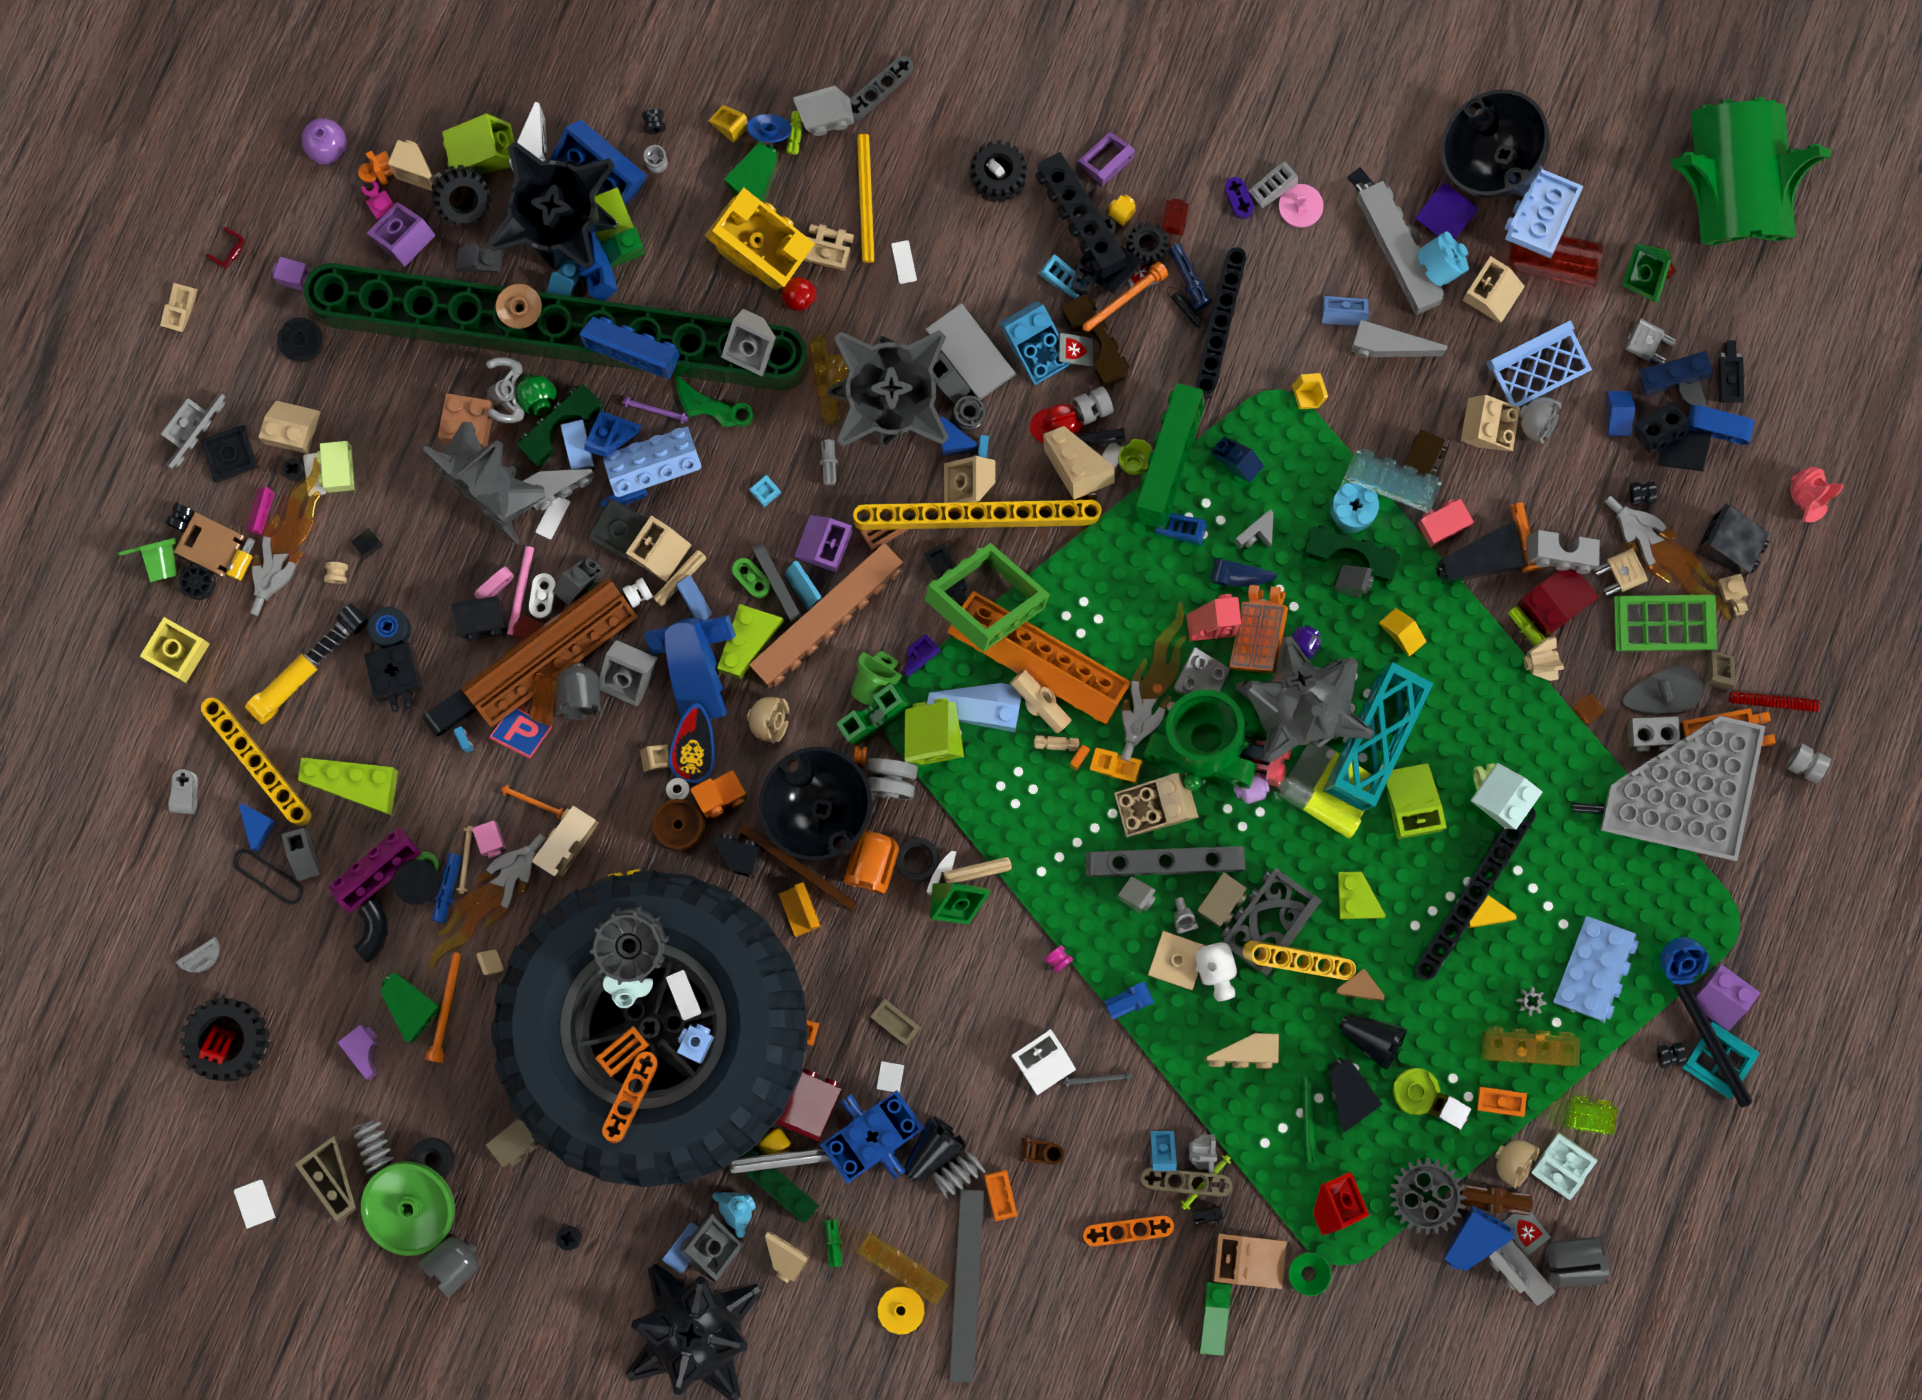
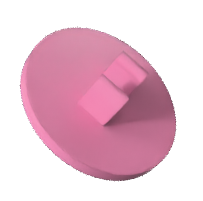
(1301, 206)

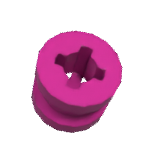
(1058, 959)

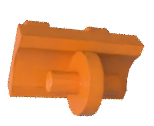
(377, 168)

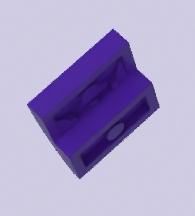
(1447, 212)

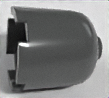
(577, 693)
(451, 1264)

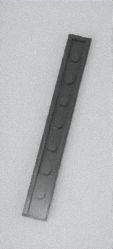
(966, 1286)

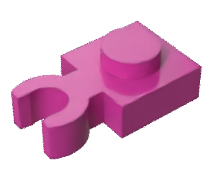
(379, 203)

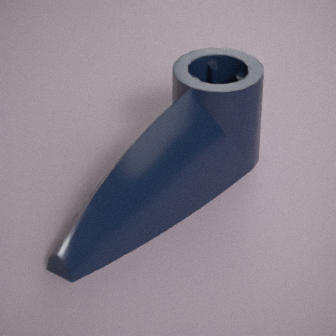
(1237, 574)

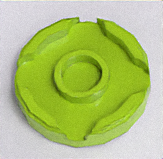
(1415, 1091)

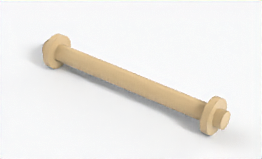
(461, 889)

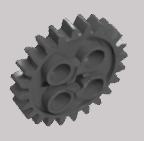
(1438, 1177)

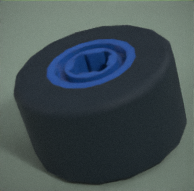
(391, 634)

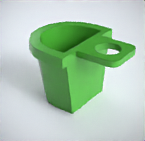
(158, 559)
(873, 676)

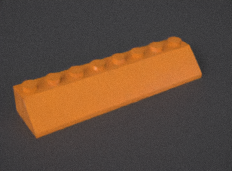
(1049, 662)

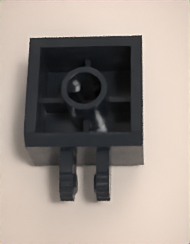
(406, 680)

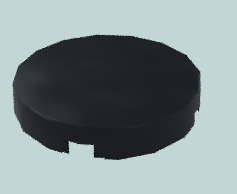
(300, 340)
(416, 881)

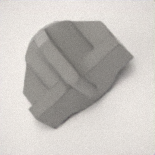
(1203, 1152)

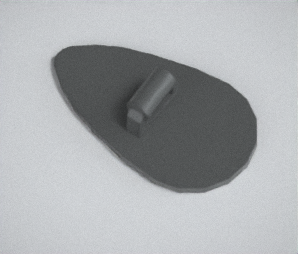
(1666, 692)

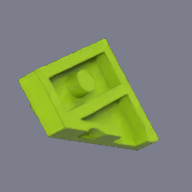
(1357, 898)

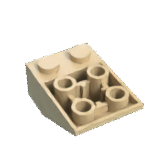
(1155, 805)
(1255, 1049)

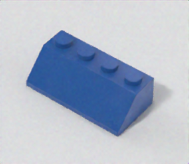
(586, 146)
(629, 347)

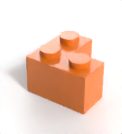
(719, 794)

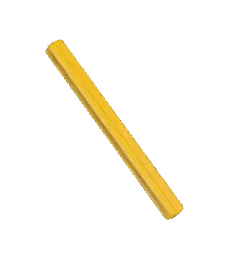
(865, 198)

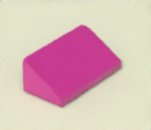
(260, 511)

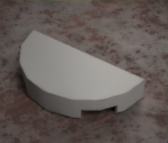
(201, 958)

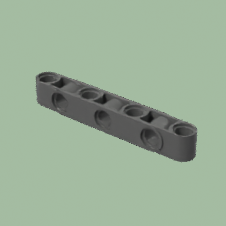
(1182, 861)

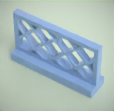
(1531, 347)

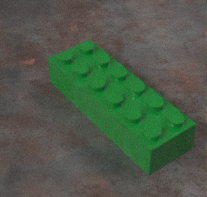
(1170, 455)

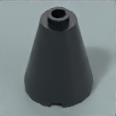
(1374, 1038)
(933, 1149)

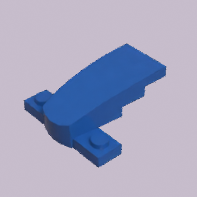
(693, 661)

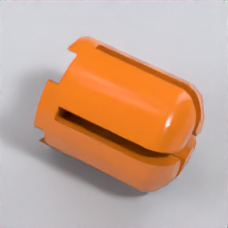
(872, 862)

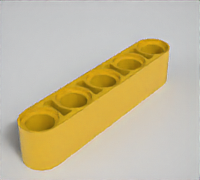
(1289, 960)

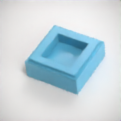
(765, 491)

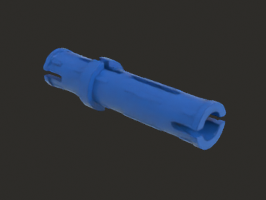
(446, 889)

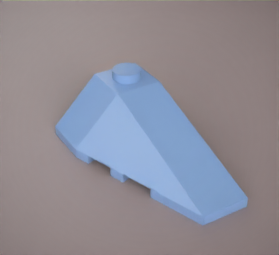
(984, 705)

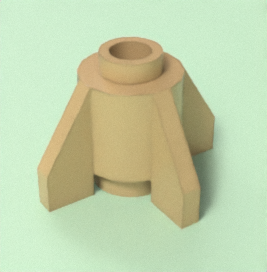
(1544, 660)

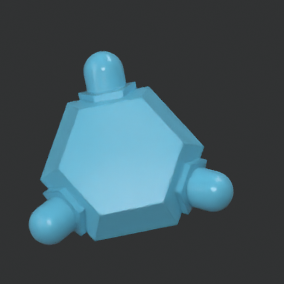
(735, 1210)

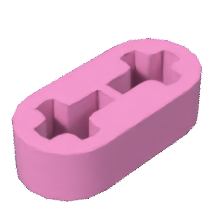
(494, 584)

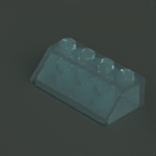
(1393, 480)

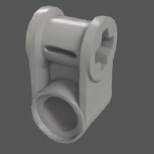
(183, 795)

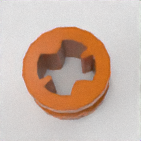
(860, 755)

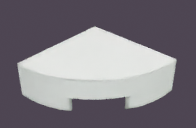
(996, 169)

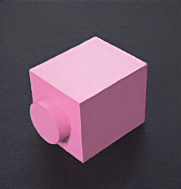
(489, 839)

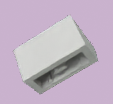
(1043, 1062)

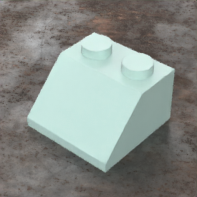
(1506, 796)

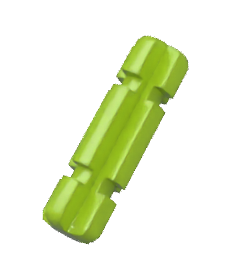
(795, 136)

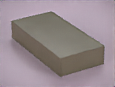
(895, 1022)

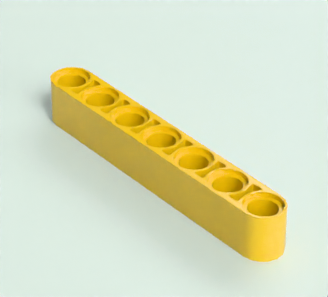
(246, 756)

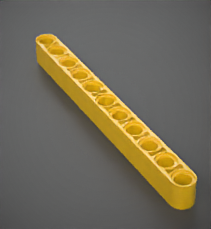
(967, 521)

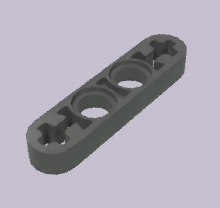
(881, 91)
(776, 582)

